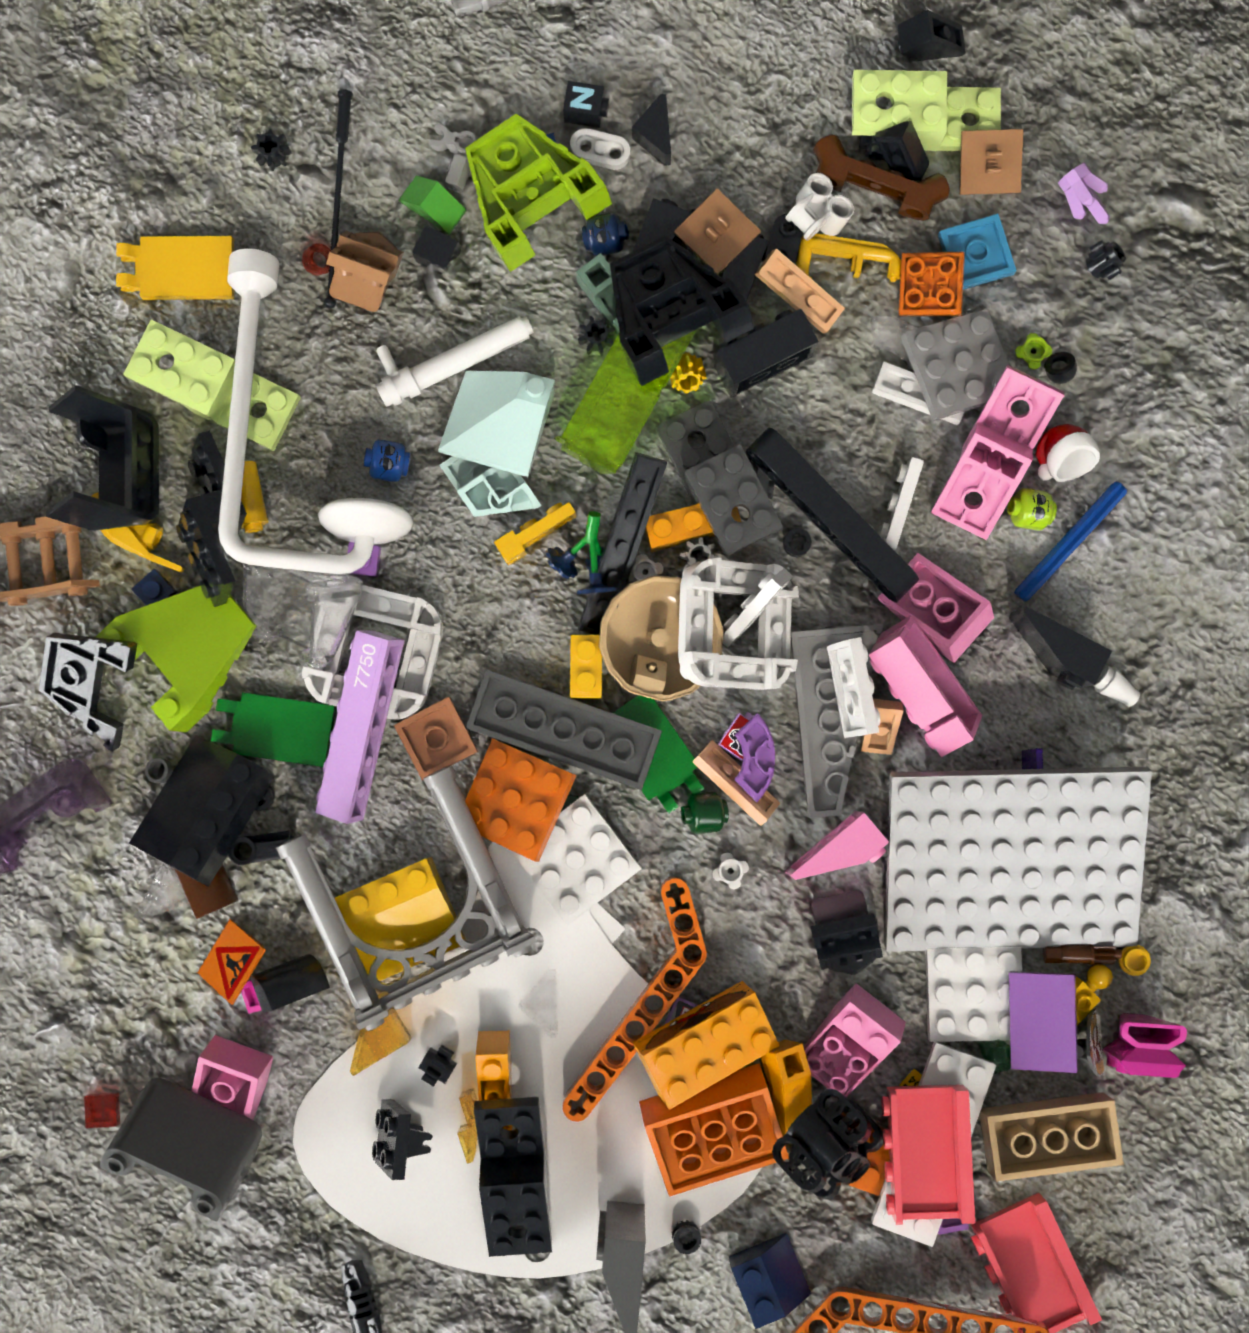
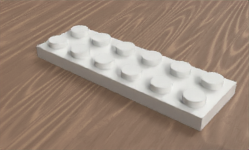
(942, 1067)

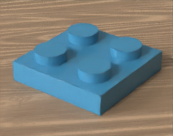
(984, 249)

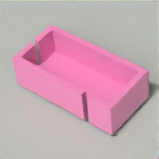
(925, 686)

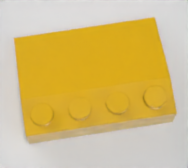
(399, 913)

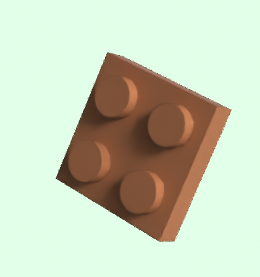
(436, 737)

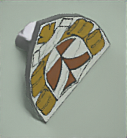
(1092, 1045)

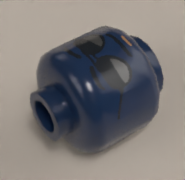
(605, 234)

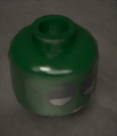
(705, 813)

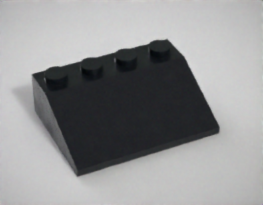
(202, 809)

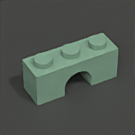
(597, 284)

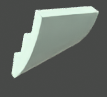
(488, 488)

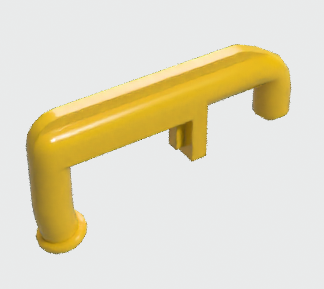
(848, 249)

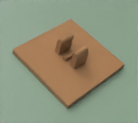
(991, 161)
(717, 231)

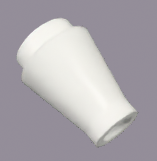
(1116, 686)

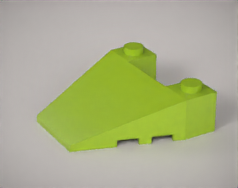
(522, 179)
(190, 646)

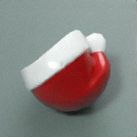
(1066, 453)

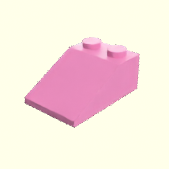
(943, 608)
(845, 846)
(232, 1075)

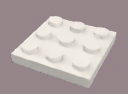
(580, 861)
(969, 992)

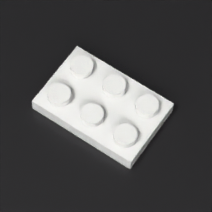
(853, 688)

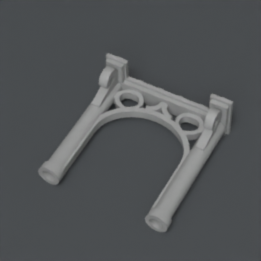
(341, 941)

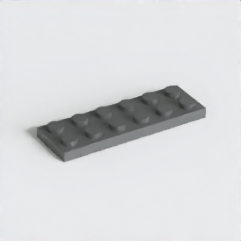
(564, 729)

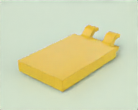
(177, 267)

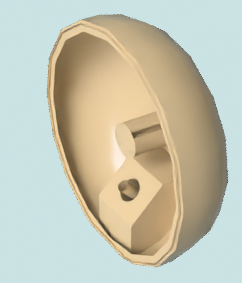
(643, 639)

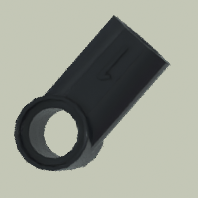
(262, 847)

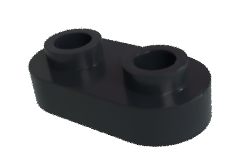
(785, 242)

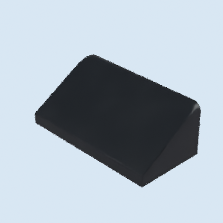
(903, 150)

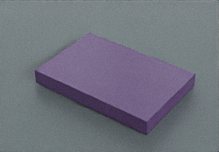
(1043, 1021)

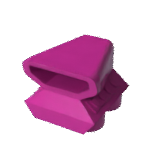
(1145, 1046)

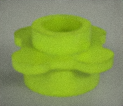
(1035, 342)

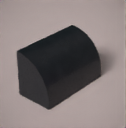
(289, 982)

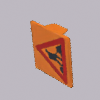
(231, 961)

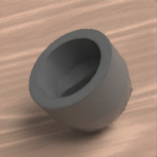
(158, 770)

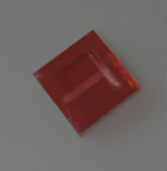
(102, 1110)

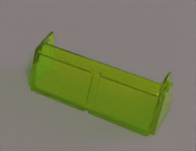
(615, 409)

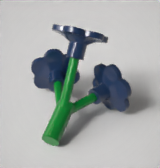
(564, 561)

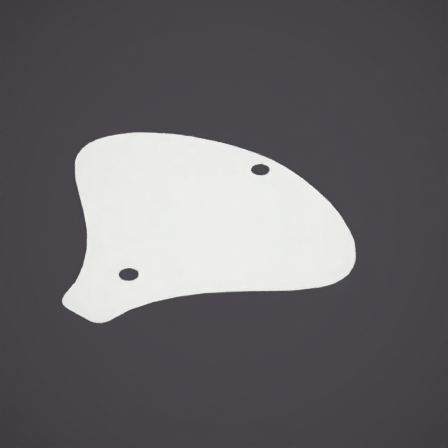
(587, 1161)

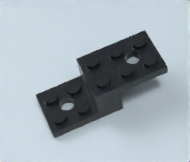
(200, 521)
(513, 1176)

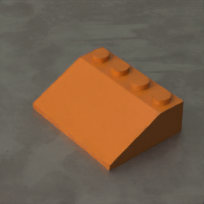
(714, 1132)

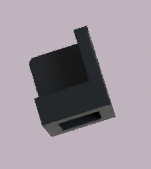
(435, 248)

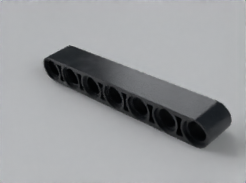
(832, 514)

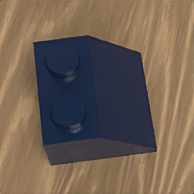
(769, 1279)

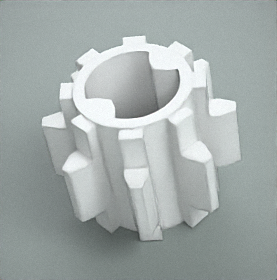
(706, 551)

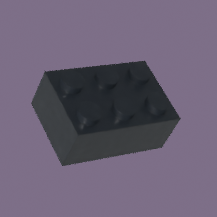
(765, 352)

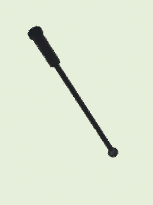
(341, 137)

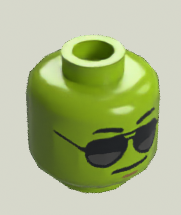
(1032, 509)

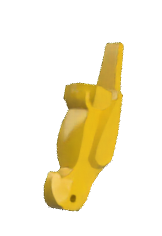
(140, 541)

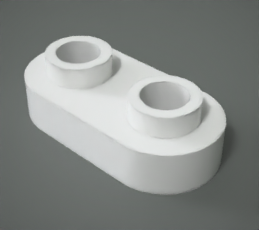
(602, 146)

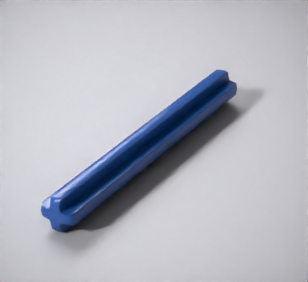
(1070, 541)

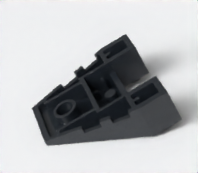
(667, 295)

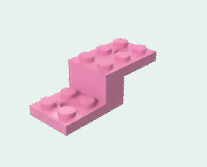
(997, 452)

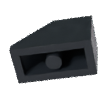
(930, 37)

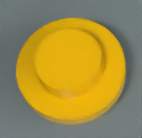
(1134, 960)

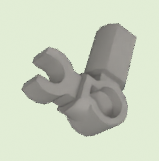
(459, 166)

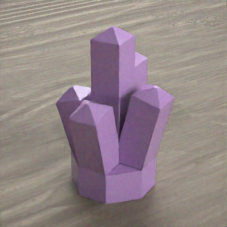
(1079, 191)

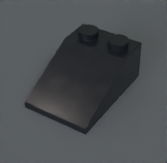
(1061, 650)

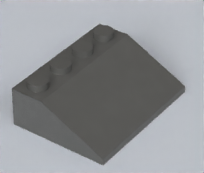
(622, 1256)

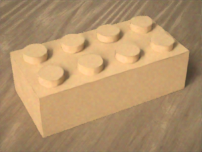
(1051, 1136)

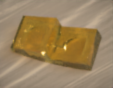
(467, 1133)

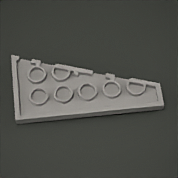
(823, 746)

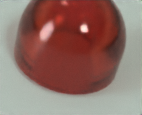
(308, 262)

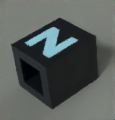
(585, 104)

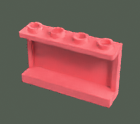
(929, 1153)
(1033, 1265)

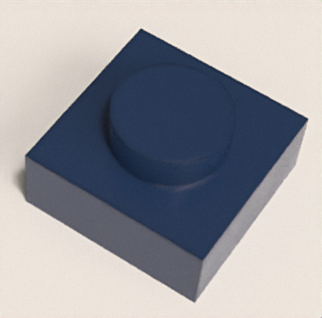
(153, 588)

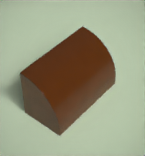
(209, 899)

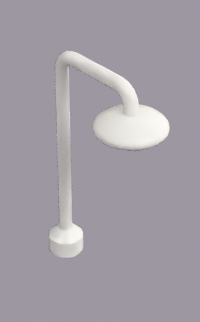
(355, 520)

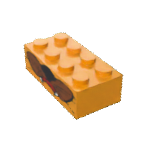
(706, 1044)

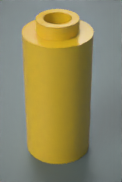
(253, 499)

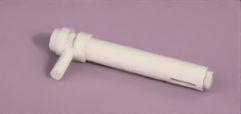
(412, 380)

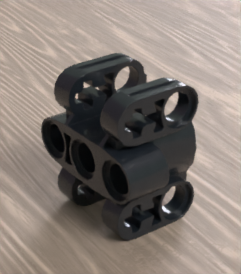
(829, 1145)

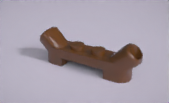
(916, 197)

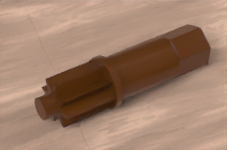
(1082, 954)

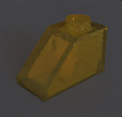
(379, 1042)

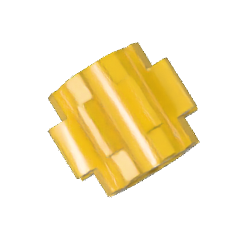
(688, 373)

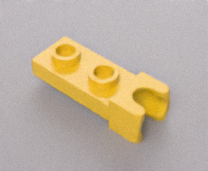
(513, 546)

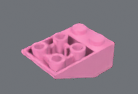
(852, 1040)

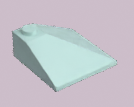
(499, 419)

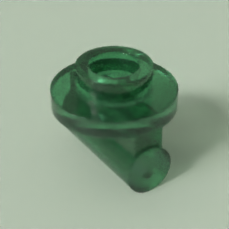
(998, 1053)

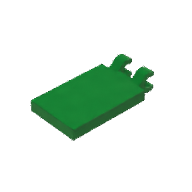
(278, 728)
(672, 759)

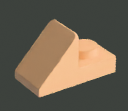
(890, 720)

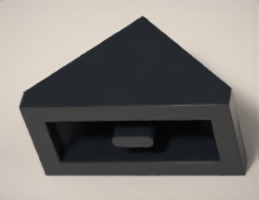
(652, 131)

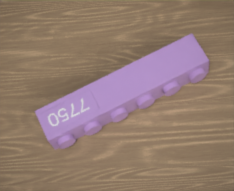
(359, 726)

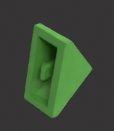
(433, 203)

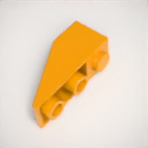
(494, 1066)
(788, 1081)

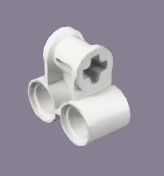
(818, 209)

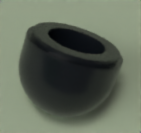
(1062, 375)

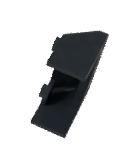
(127, 462)

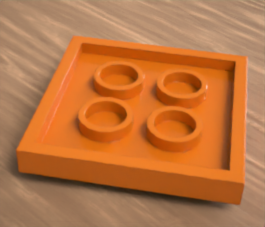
(517, 799)

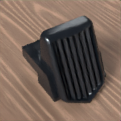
(845, 933)

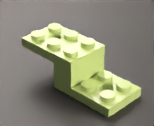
(925, 102)
(204, 383)

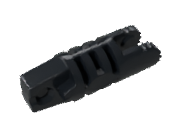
(360, 1298)

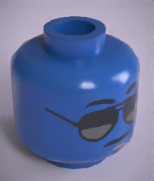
(387, 460)

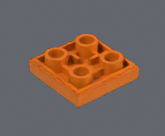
(931, 284)

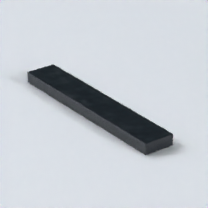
(624, 536)

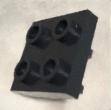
(397, 1139)

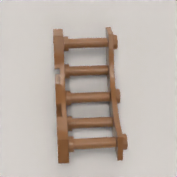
(44, 531)

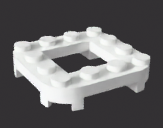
(696, 627)
(418, 659)

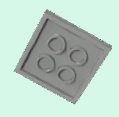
(956, 362)

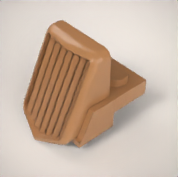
(363, 268)

